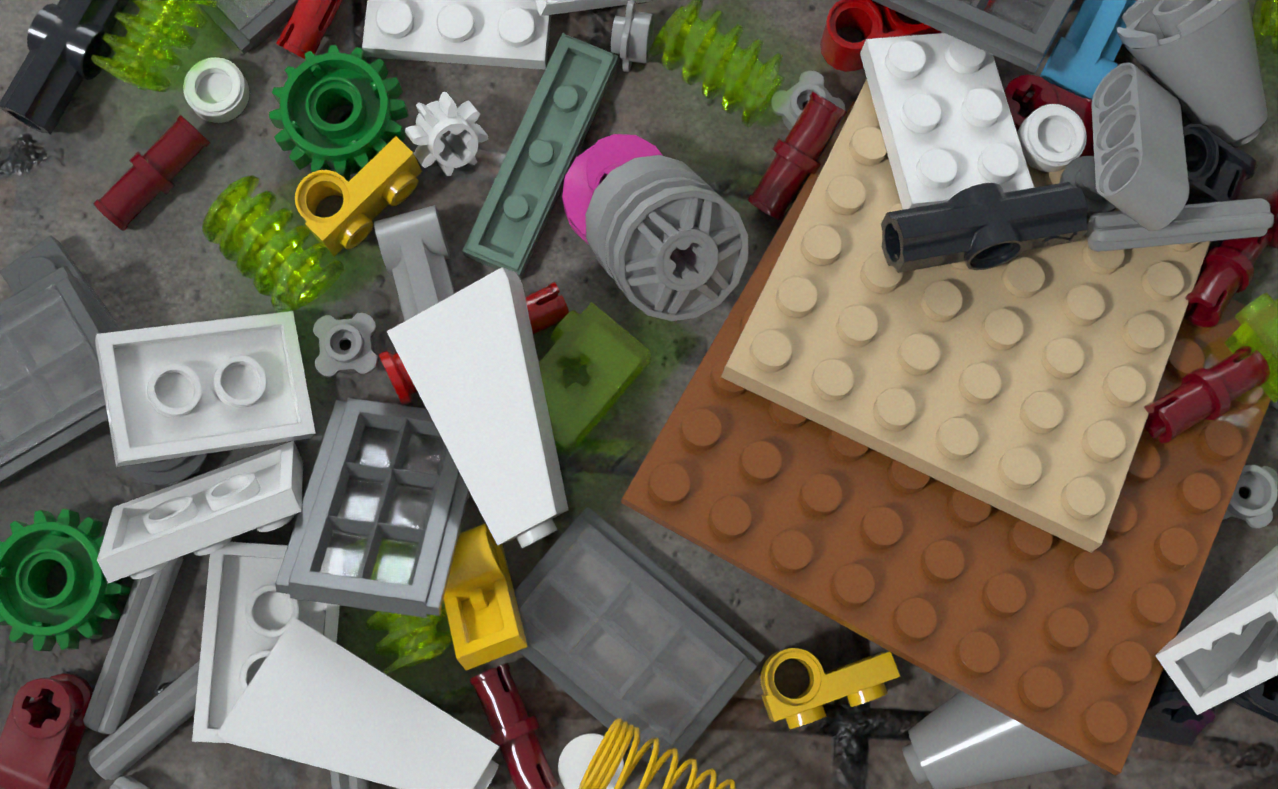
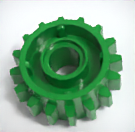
(327, 83)
(24, 571)

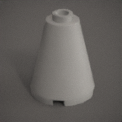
(1203, 58)
(976, 745)

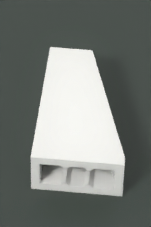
(488, 401)
(1230, 642)
(350, 718)

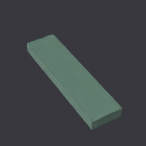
(541, 155)

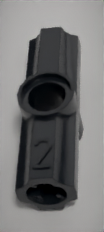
(59, 59)
(984, 226)

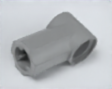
(416, 256)

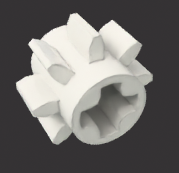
(457, 147)

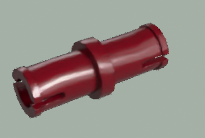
(796, 156)
(151, 173)
(1224, 273)
(1206, 394)
(513, 729)

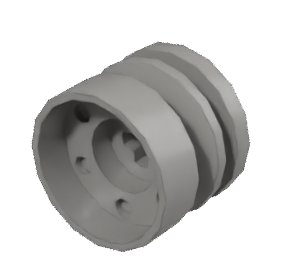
(647, 213)

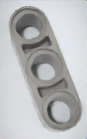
(1139, 147)

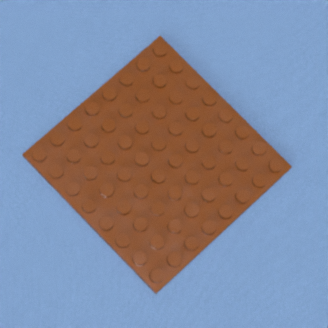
(940, 575)

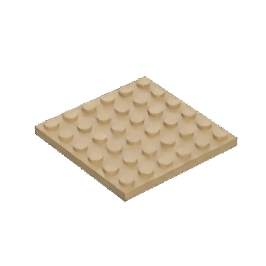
(986, 379)

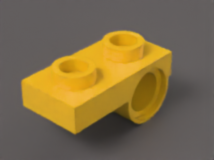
(382, 181)
(482, 601)
(858, 681)

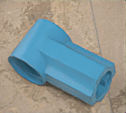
(1088, 48)

